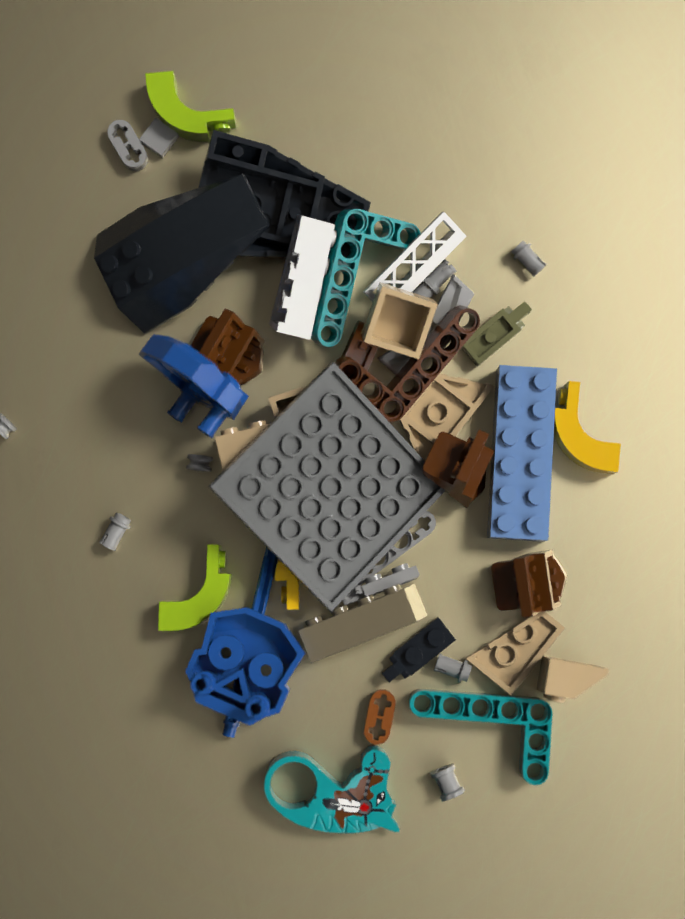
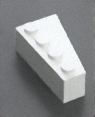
(303, 277)

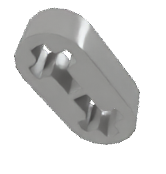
(122, 148)

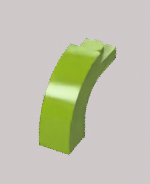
(186, 122)
(194, 611)

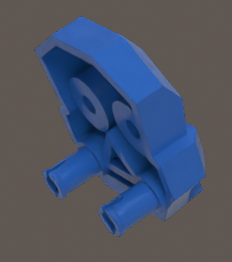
(197, 380)
(253, 643)

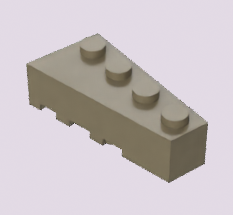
(362, 623)

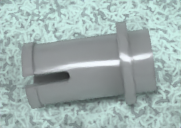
(528, 258)
(115, 531)
(453, 667)

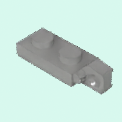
(376, 584)

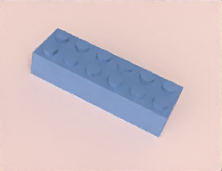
(522, 453)

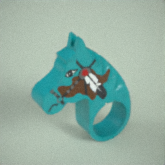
(340, 807)

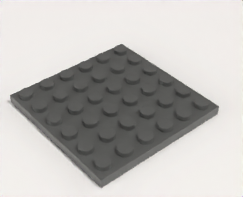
(328, 486)

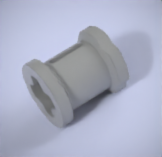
(447, 782)

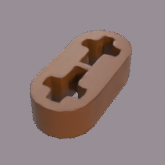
(372, 715)

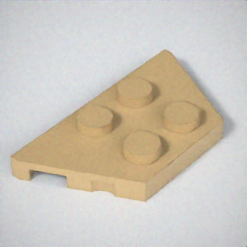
(442, 408)

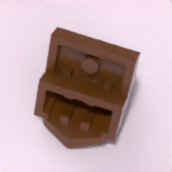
(231, 346)
(459, 465)
(529, 583)

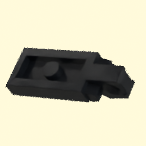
(419, 650)

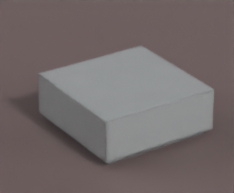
(159, 137)

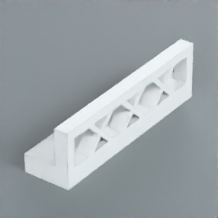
(427, 263)

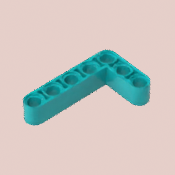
(348, 266)
(493, 714)

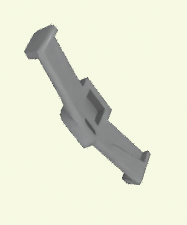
(455, 294)

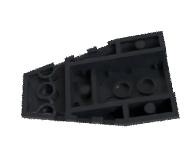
(281, 189)
(177, 248)

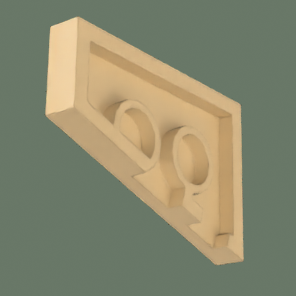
(517, 652)

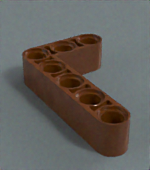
(413, 369)

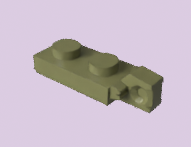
(495, 333)

